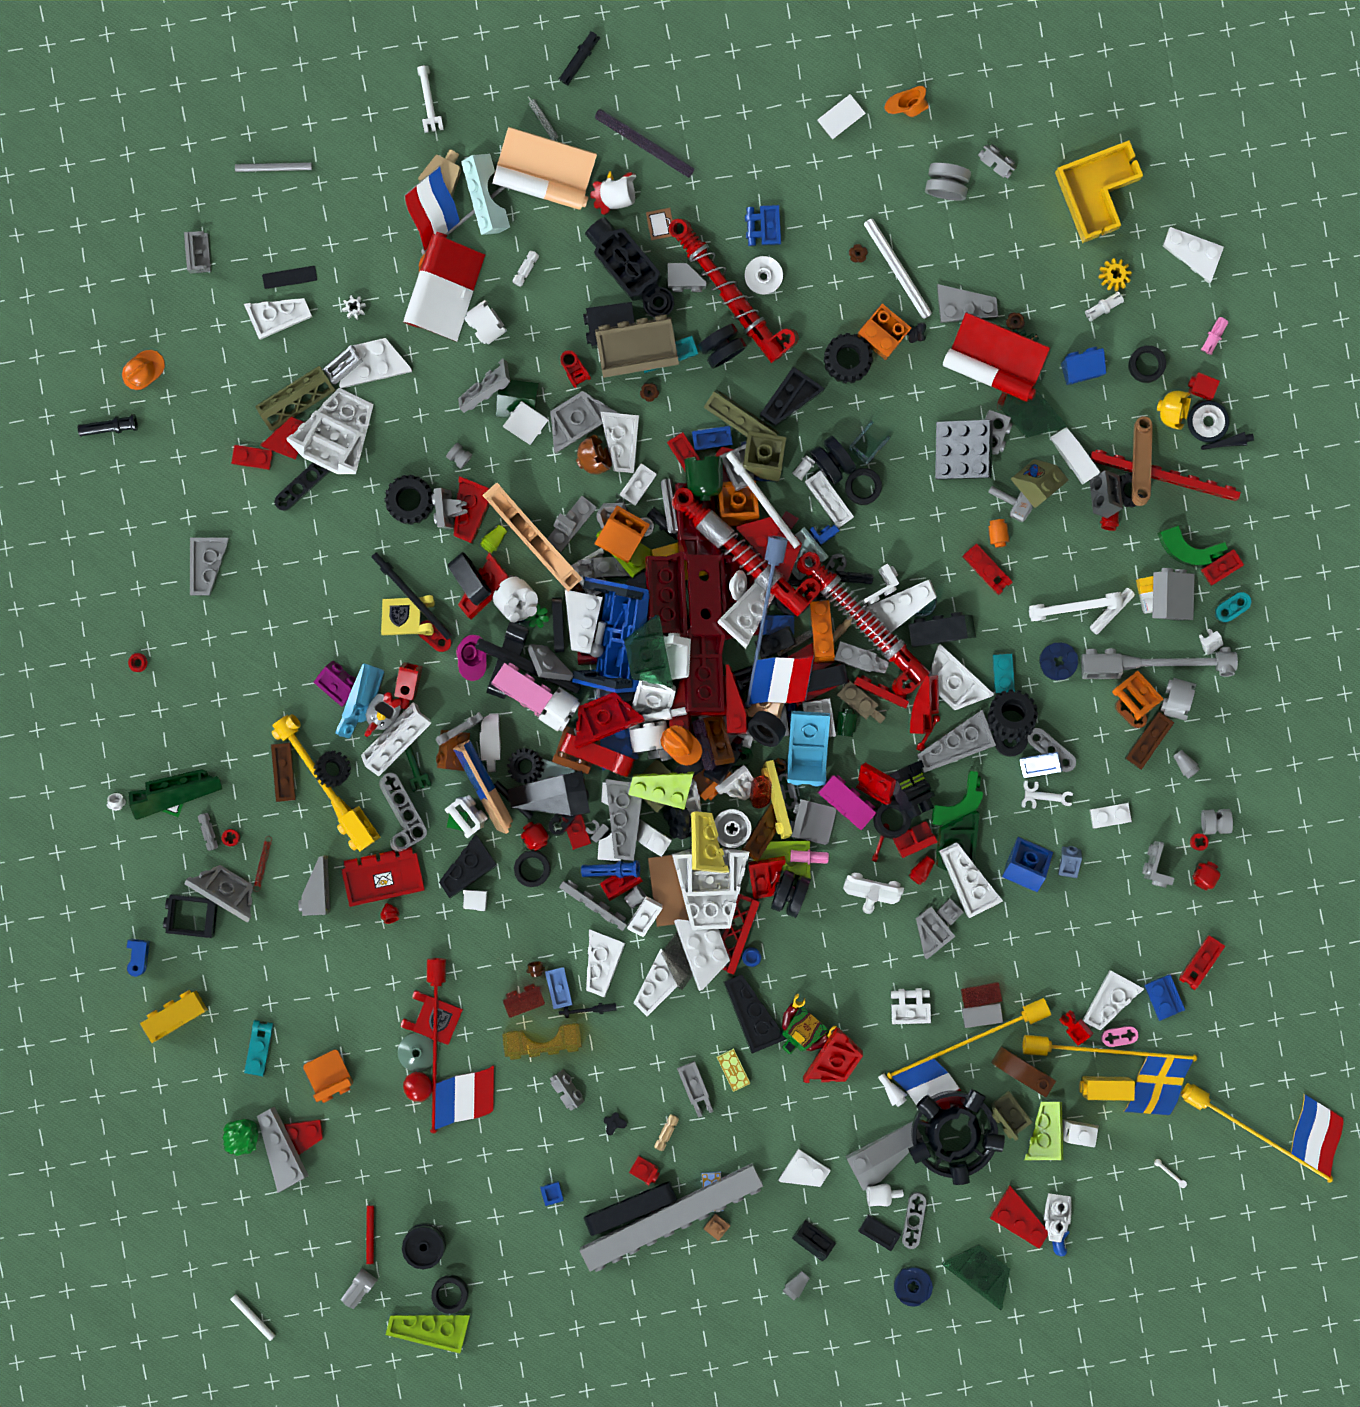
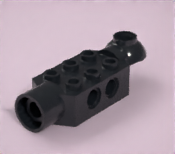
(629, 266)

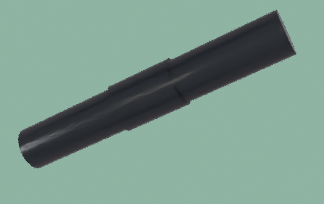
(501, 789)

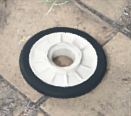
(1220, 421)

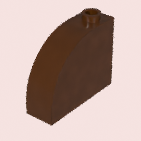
(1023, 1071)

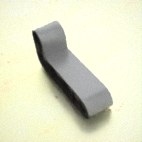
(399, 809)

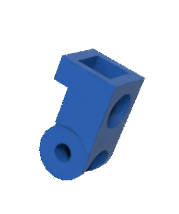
(139, 956)

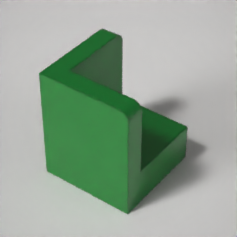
(453, 824)

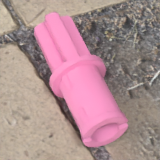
(1214, 336)
(809, 857)

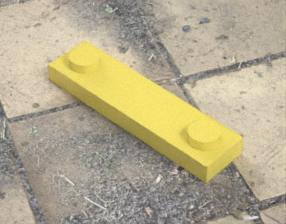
(783, 825)

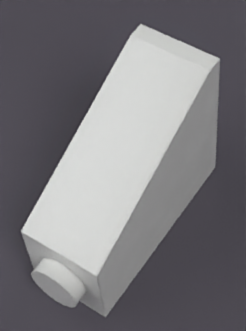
(652, 838)

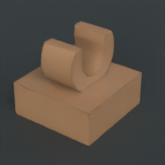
(716, 1226)

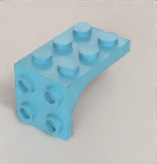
(808, 748)

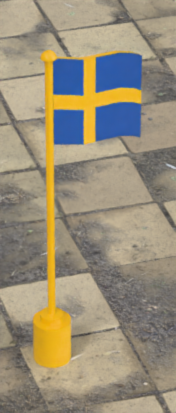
(1157, 1081)

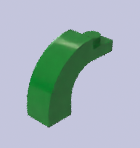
(1180, 551)
(945, 814)

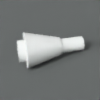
(894, 1093)

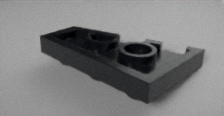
(469, 867)

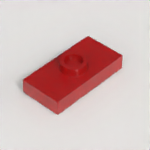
(577, 833)

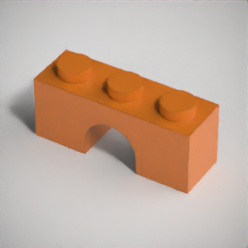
(822, 631)

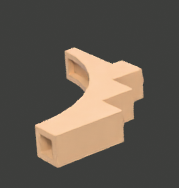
(532, 537)

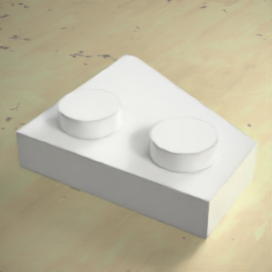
(737, 784)

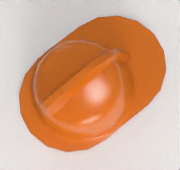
(909, 102)
(143, 369)
(681, 745)

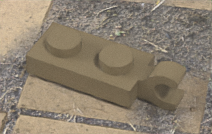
(860, 702)

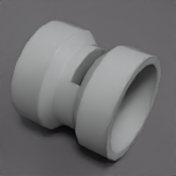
(459, 456)

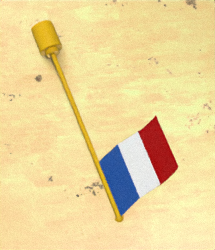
(930, 1078)

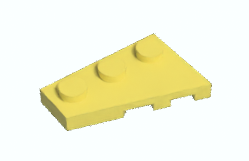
(705, 846)

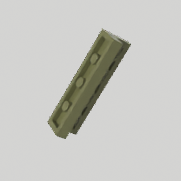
(305, 385)
(736, 415)

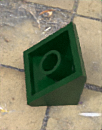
(513, 394)

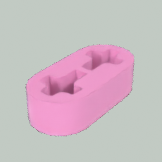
(1120, 1040)

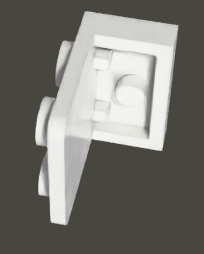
(889, 576)
(678, 655)

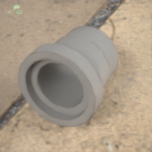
(635, 897)

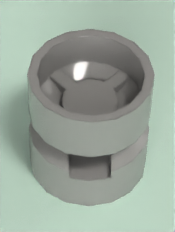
(1216, 821)

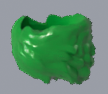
(240, 1137)

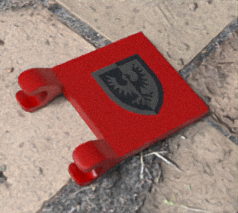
(446, 1021)

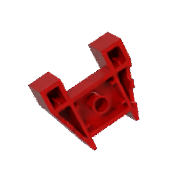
(733, 703)

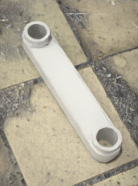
(1039, 612)

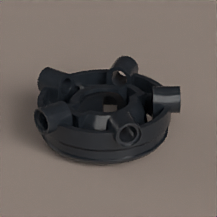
(937, 1117)

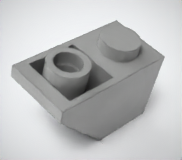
(682, 277)

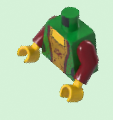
(803, 1029)

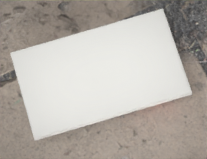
(841, 116)

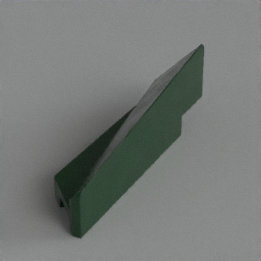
(172, 791)

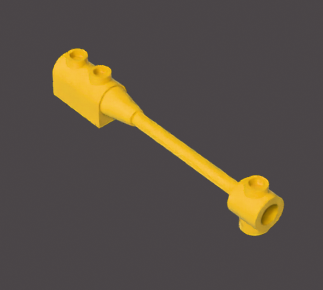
(351, 821)

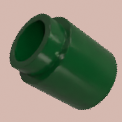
(846, 723)

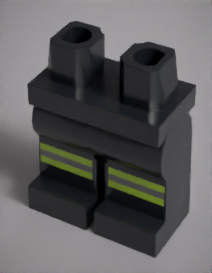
(912, 789)

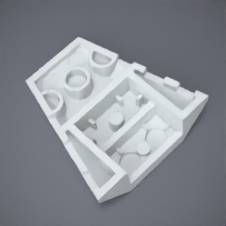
(335, 433)
(711, 895)

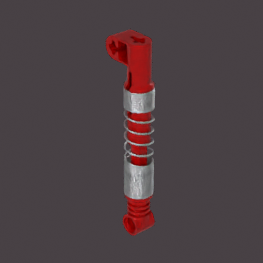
(721, 534)

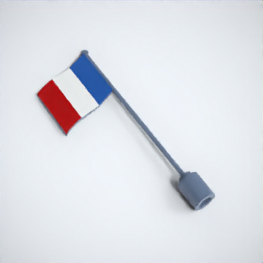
(777, 677)

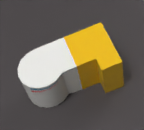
(1145, 591)

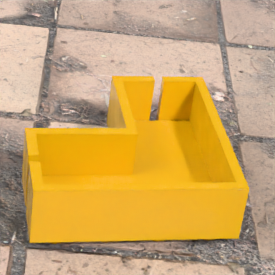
(1088, 185)

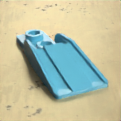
(362, 693)

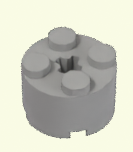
(1179, 698)

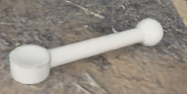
(1182, 1183)

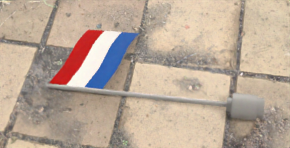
(434, 208)

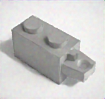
(859, 658)

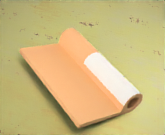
(544, 168)

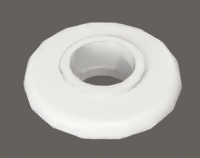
(738, 585)

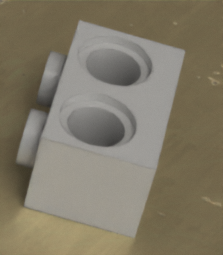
(998, 434)

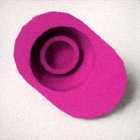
(471, 660)

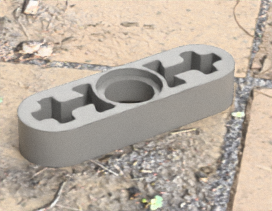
(906, 1233)

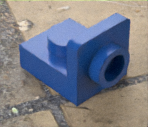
(827, 533)

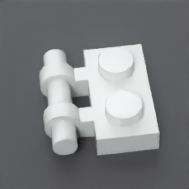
(910, 1013)

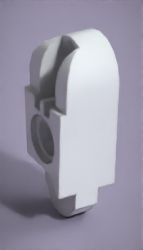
(490, 740)

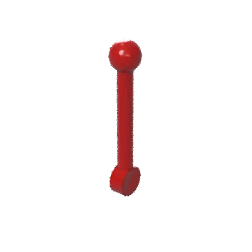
(921, 746)
(875, 856)

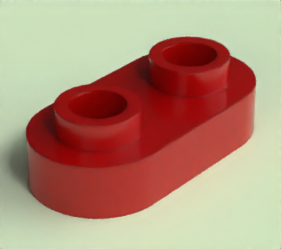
(433, 640)

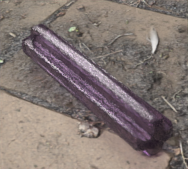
(701, 736)

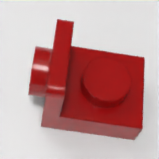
(644, 1170)

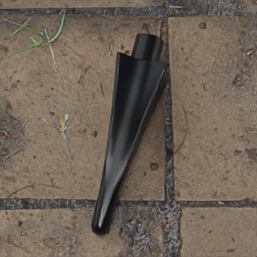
(1237, 440)

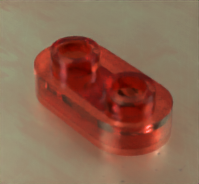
(760, 791)

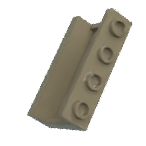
(636, 346)

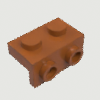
(446, 757)

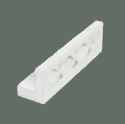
(395, 740)

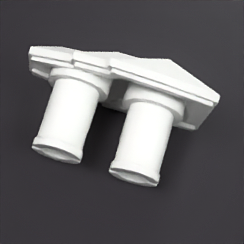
(1057, 1216)

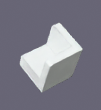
(475, 900)

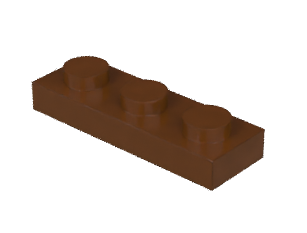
(718, 740)
(1149, 740)
(283, 772)
(761, 834)

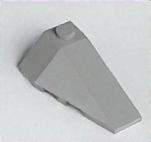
(878, 1158)

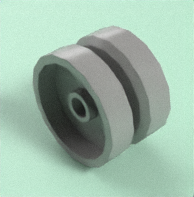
(948, 181)

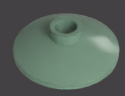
(421, 1043)

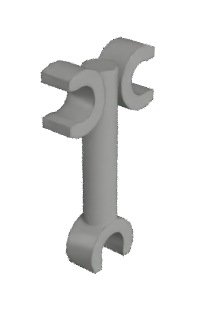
(471, 721)

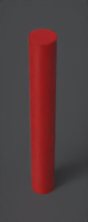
(370, 1235)

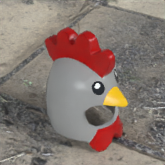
(382, 712)

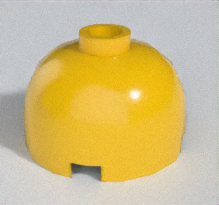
(1174, 408)

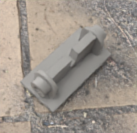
(992, 155)
(572, 1096)

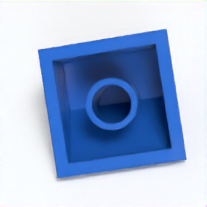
(1027, 864)

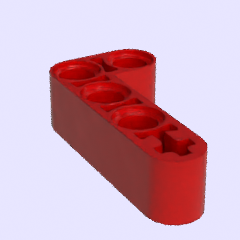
(599, 756)

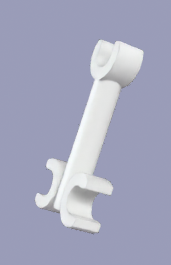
(1031, 795)

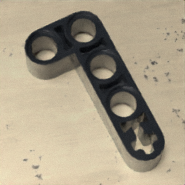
(514, 642)

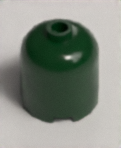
(704, 476)

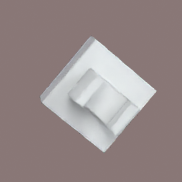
(1212, 642)

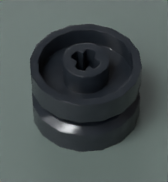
(722, 346)
(830, 461)
(790, 893)
(424, 1234)

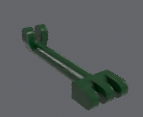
(418, 777)

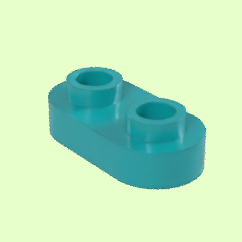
(1232, 607)

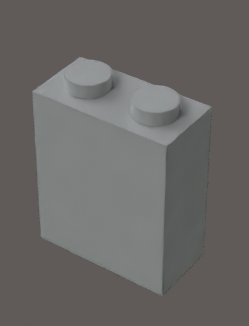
(1173, 594)

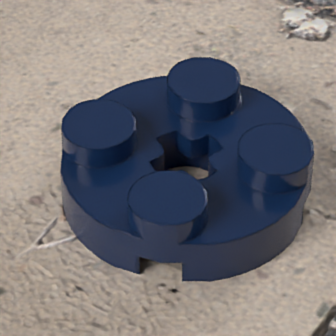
(1068, 656)
(919, 1295)

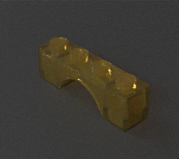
(518, 1044)

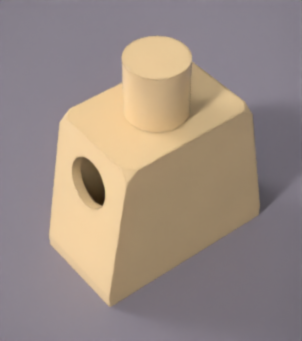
(449, 170)

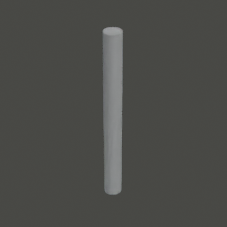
(273, 167)

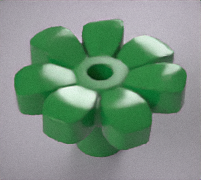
(539, 621)

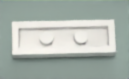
(829, 499)

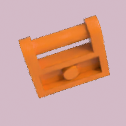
(1143, 693)

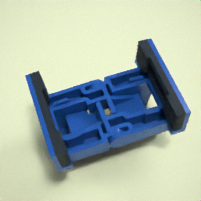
(624, 613)

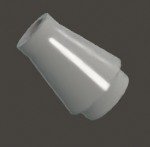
(1186, 764)
(796, 1285)

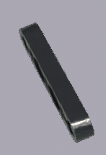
(307, 486)

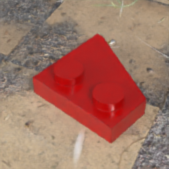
(278, 440)

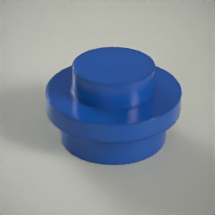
(751, 957)

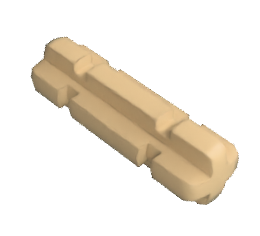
(666, 1132)

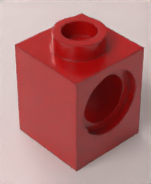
(1203, 386)

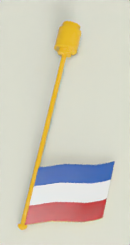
(1313, 1138)

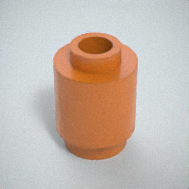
(998, 533)

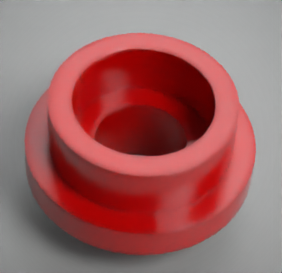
(131, 662)

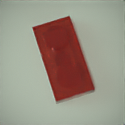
(981, 995)

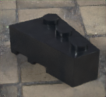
(790, 397)
(941, 629)

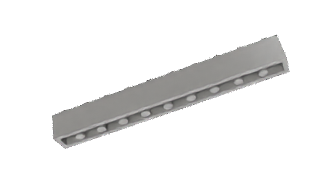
(671, 1217)

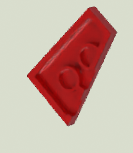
(468, 524)
(493, 575)
(1019, 1219)

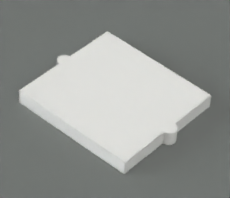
(525, 422)

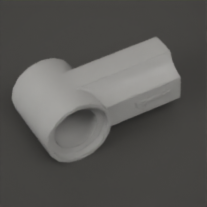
(361, 1285)

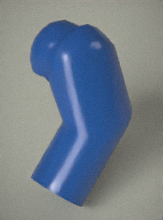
(1059, 1247)

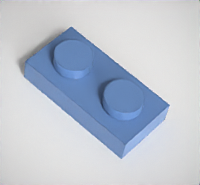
(558, 988)

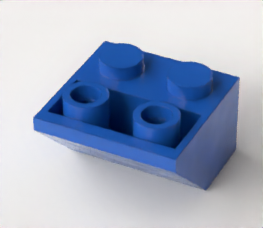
(1084, 366)

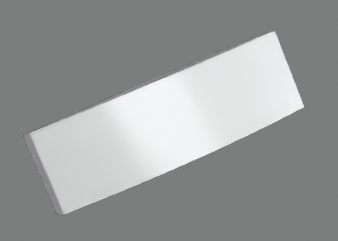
(1075, 455)

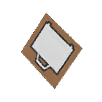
(659, 223)

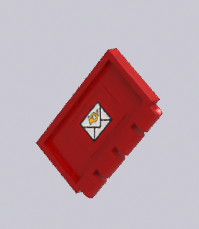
(383, 878)

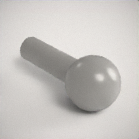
(597, 647)

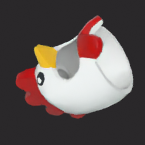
(614, 194)

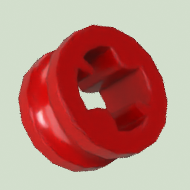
(1198, 836)
(235, 841)

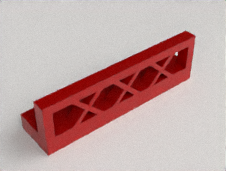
(744, 931)

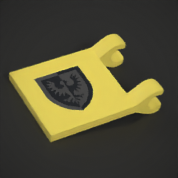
(403, 617)

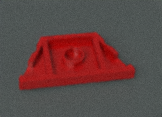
(757, 535)
(603, 718)
(835, 1059)

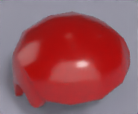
(417, 1086)

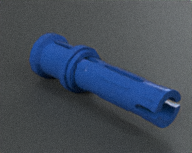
(619, 869)

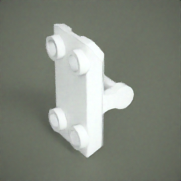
(467, 804)
(872, 891)

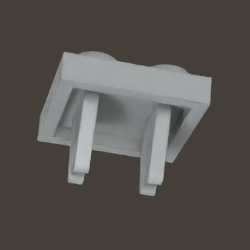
(446, 508)

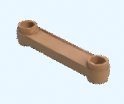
(1142, 461)

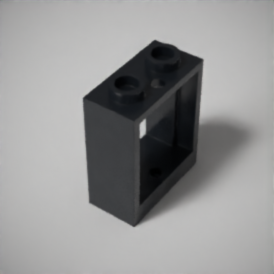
(211, 916)

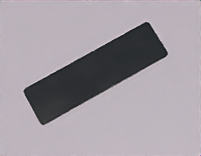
(289, 277)

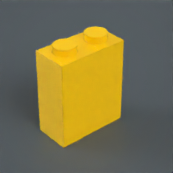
(1107, 1088)

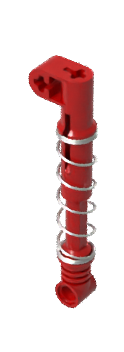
(732, 296)

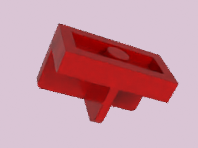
(915, 839)

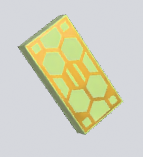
(733, 1070)

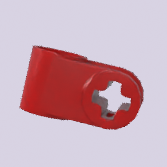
(575, 369)

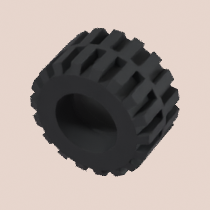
(853, 342)
(397, 488)
(1016, 702)

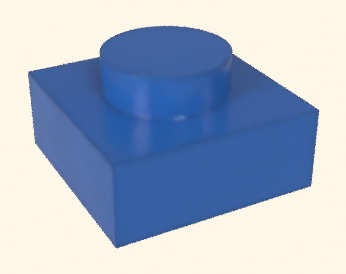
(552, 1193)

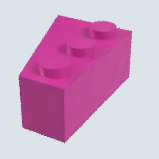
(847, 801)

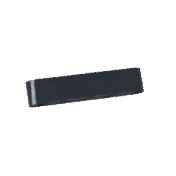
(630, 1208)

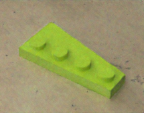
(437, 1331)

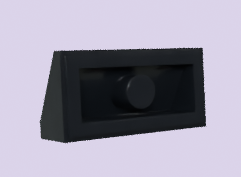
(814, 1240)

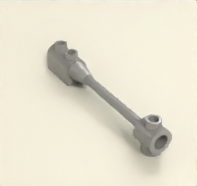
(1113, 664)

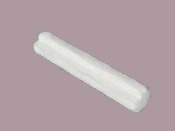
(1109, 614)

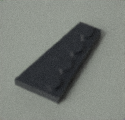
(755, 1021)

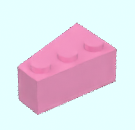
(522, 688)

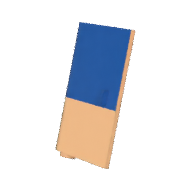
(483, 786)

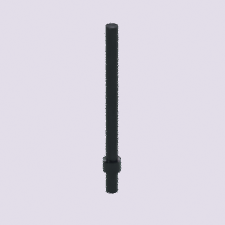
(387, 569)

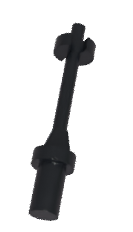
(599, 1008)

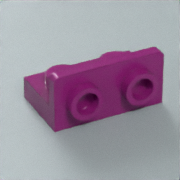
(335, 682)

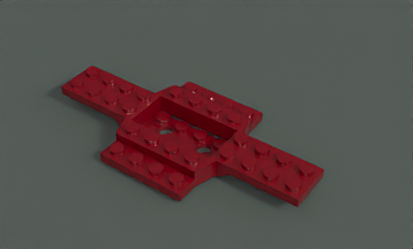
(668, 599)

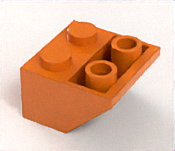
(884, 331)
(622, 534)

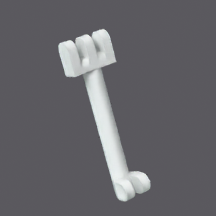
(423, 72)

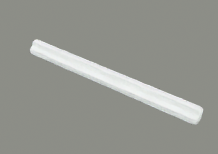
(897, 268)

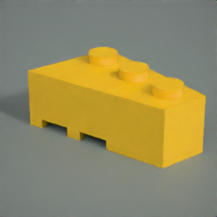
(173, 1016)

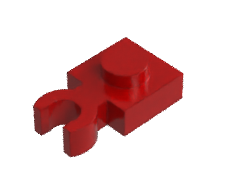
(1076, 1029)

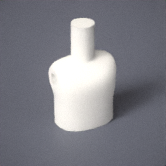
(882, 1195)

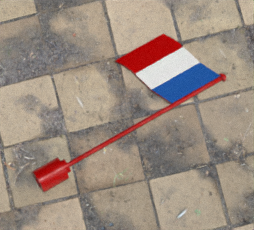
(463, 1095)

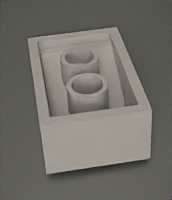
(316, 896)

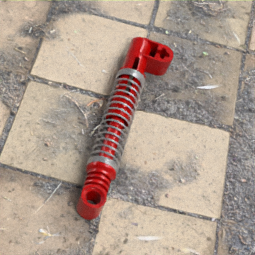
(894, 649)

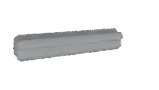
(670, 512)

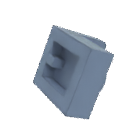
(1070, 862)

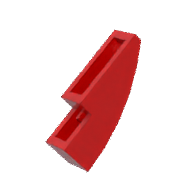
(925, 705)

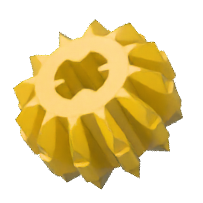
(1121, 273)

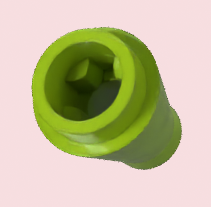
(493, 539)

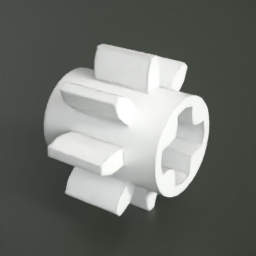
(352, 301)

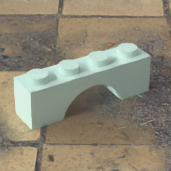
(490, 216)

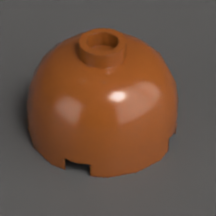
(592, 456)

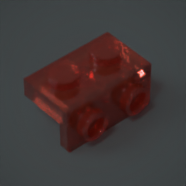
(523, 1001)

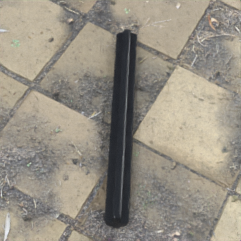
(521, 663)

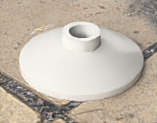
(767, 266)

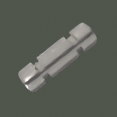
(207, 831)

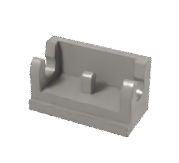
(197, 252)

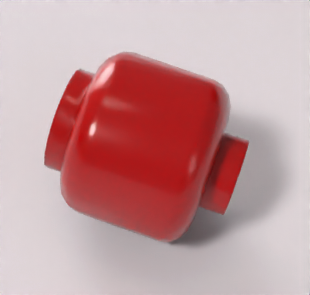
(534, 836)
(1206, 875)

